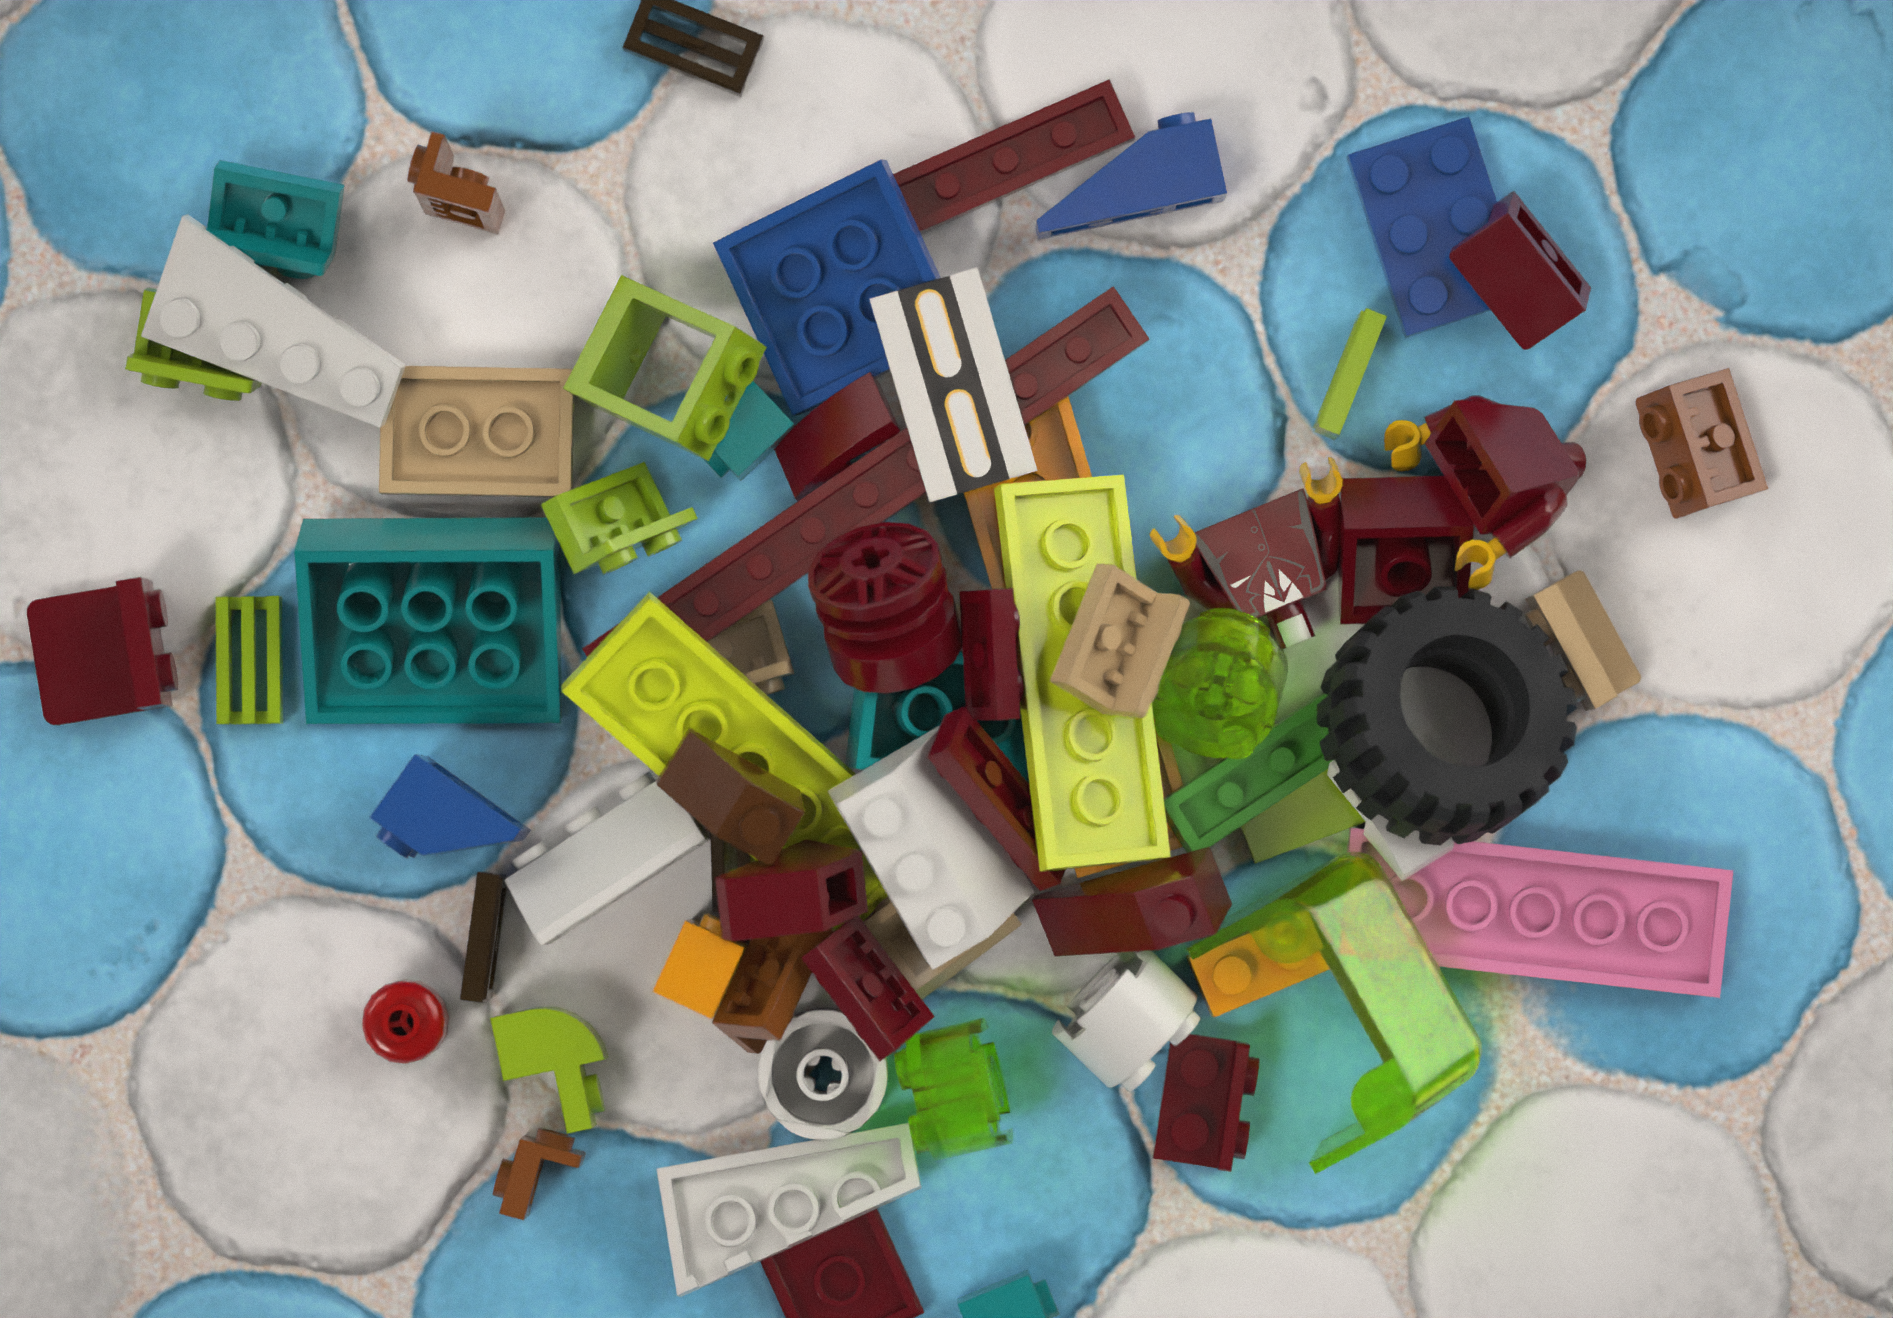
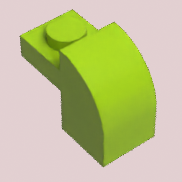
(559, 1042)

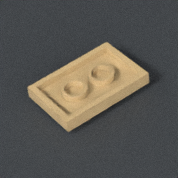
(479, 433)

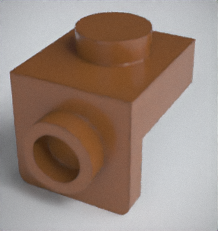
(519, 1178)

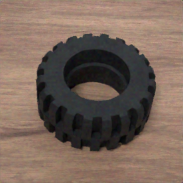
(1503, 667)

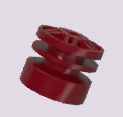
(885, 607)

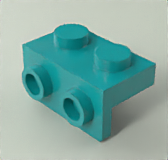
(276, 217)

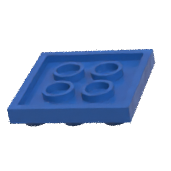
(811, 279)

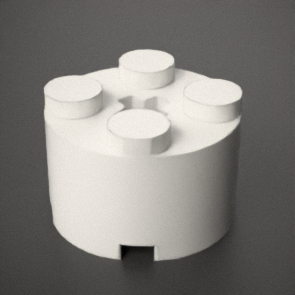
(1128, 1018)
(793, 1094)

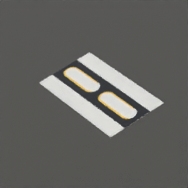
(953, 384)

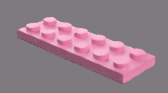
(1569, 915)

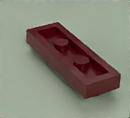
(991, 790)

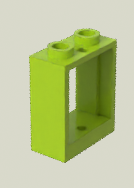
(620, 346)

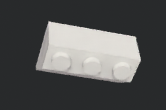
(930, 852)
(602, 859)

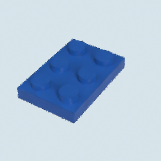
(1419, 204)

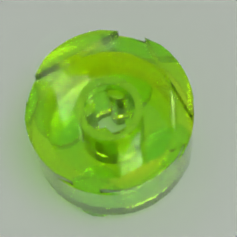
(1221, 685)
(955, 1090)

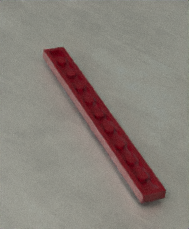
(889, 477)

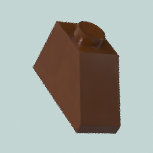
(732, 796)

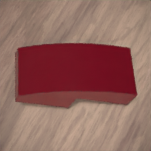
(835, 434)

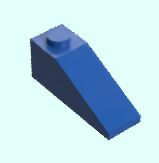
(1154, 176)

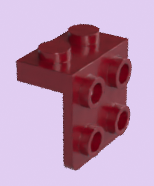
(102, 652)

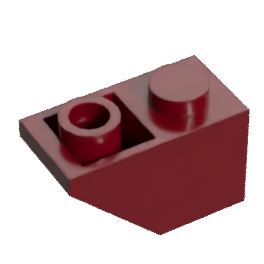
(801, 893)

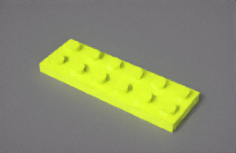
(663, 678)
(1087, 770)

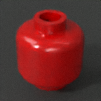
(428, 1015)

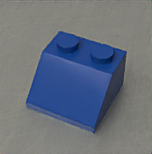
(440, 814)

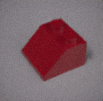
(1398, 541)

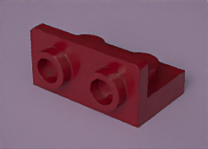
(868, 987)
(1204, 1101)

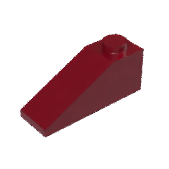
(1137, 907)

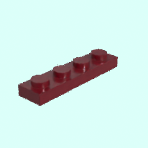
(1014, 156)

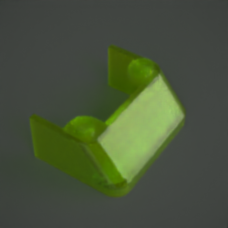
(1388, 979)

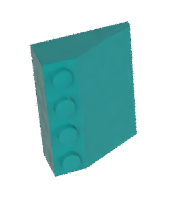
(429, 620)

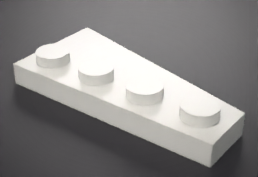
(249, 322)
(764, 1201)

